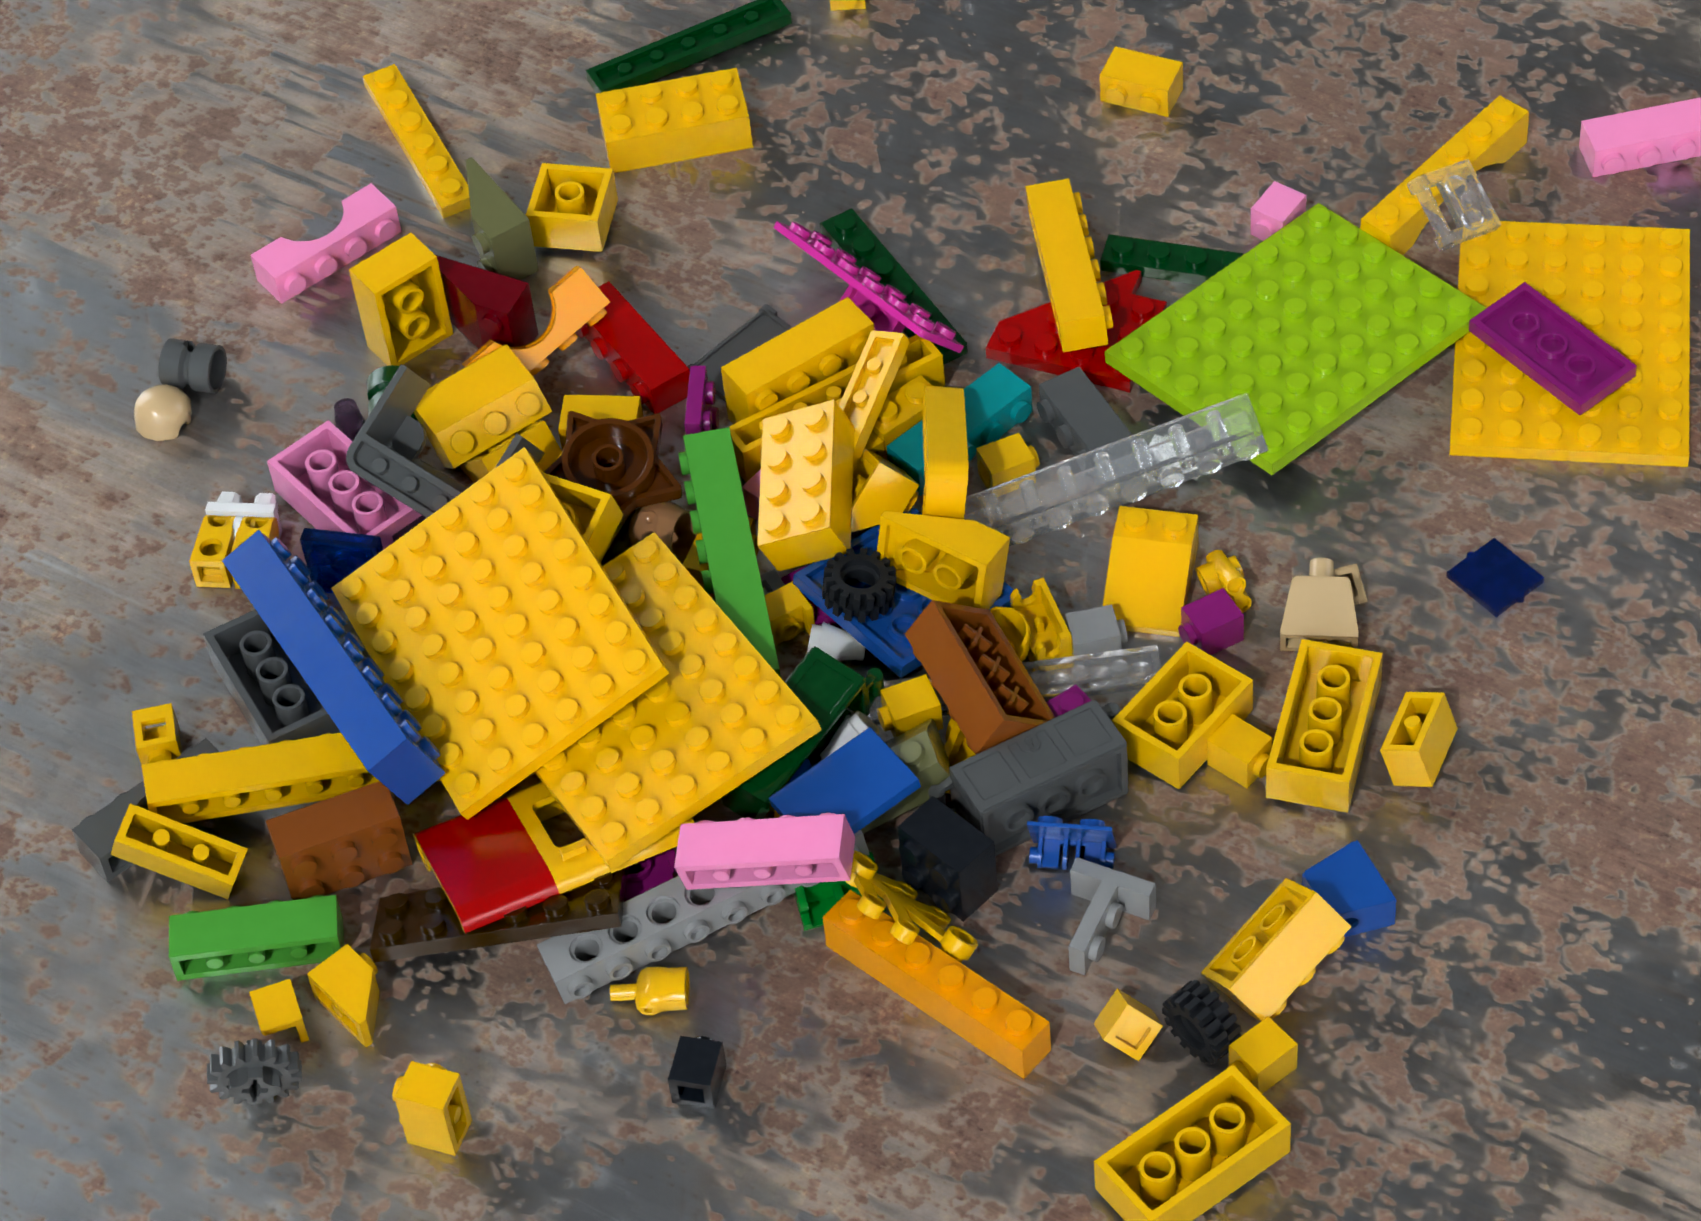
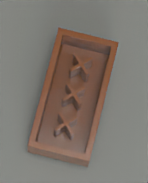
(976, 673)

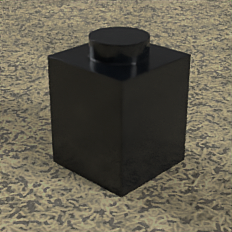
(697, 1071)

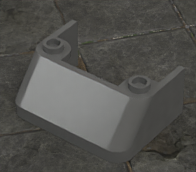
(390, 444)

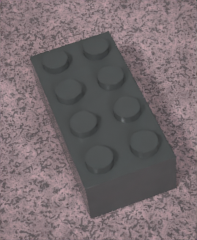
(265, 682)

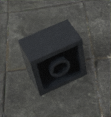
(947, 859)

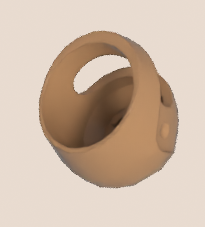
(669, 523)

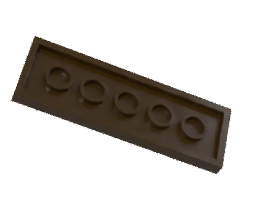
(429, 925)

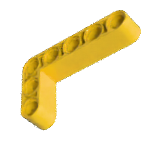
(944, 452)

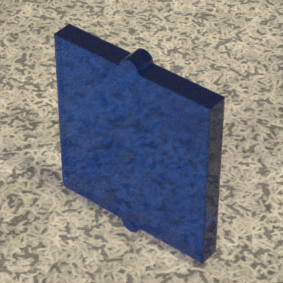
(1495, 577)

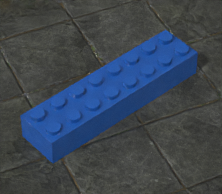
(335, 666)

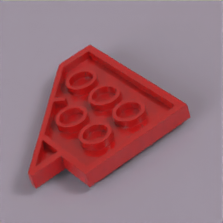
(1034, 341)

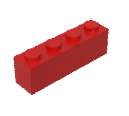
(637, 353)

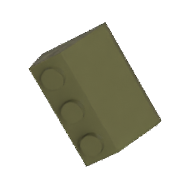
(926, 757)

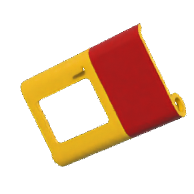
(508, 860)

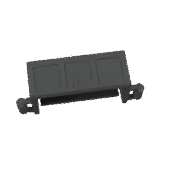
(1046, 771)

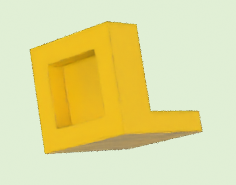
(278, 1009)
(1128, 1024)

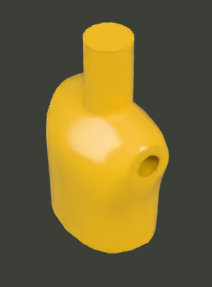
(656, 990)

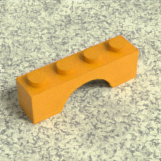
(574, 303)

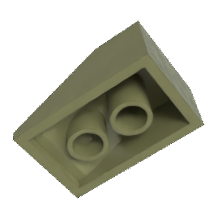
(500, 227)

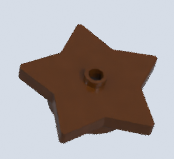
(617, 460)

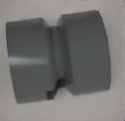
(192, 365)

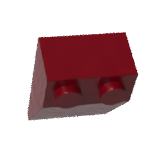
(488, 304)

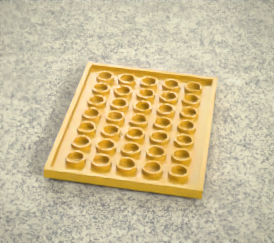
(1623, 288)
(499, 631)
(687, 735)

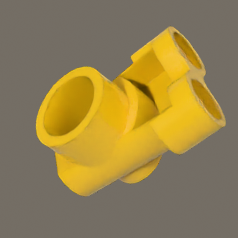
(1224, 573)

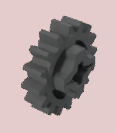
(254, 1071)

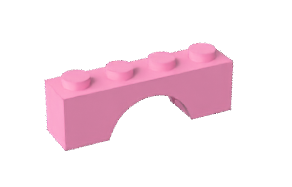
(293, 266)

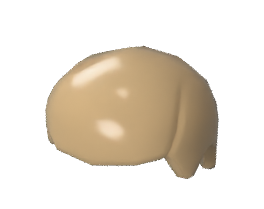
(162, 412)

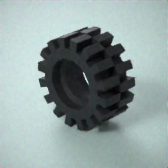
(859, 601)
(1201, 1021)

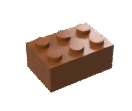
(339, 842)

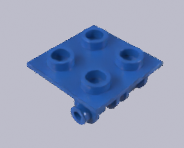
(1053, 833)

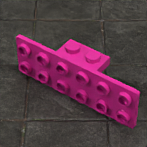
(879, 303)

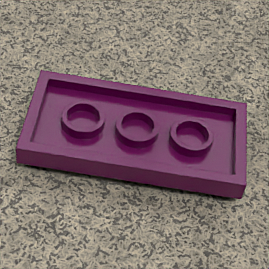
(1552, 348)

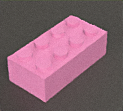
(330, 496)

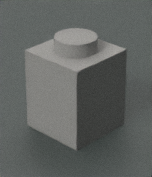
(1095, 630)

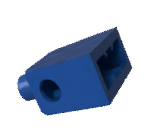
(1353, 889)

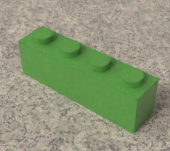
(255, 937)

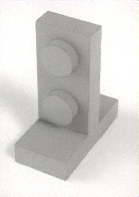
(1109, 896)

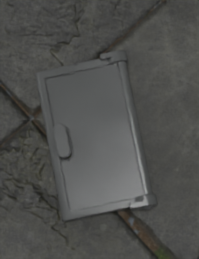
(750, 335)

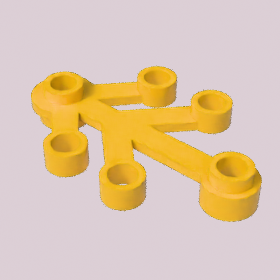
(904, 909)

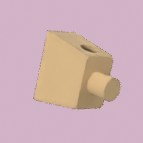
(1319, 609)

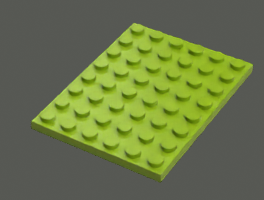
(1304, 327)

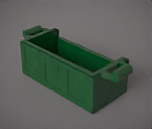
(826, 691)

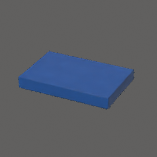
(855, 781)

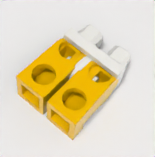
(226, 528)

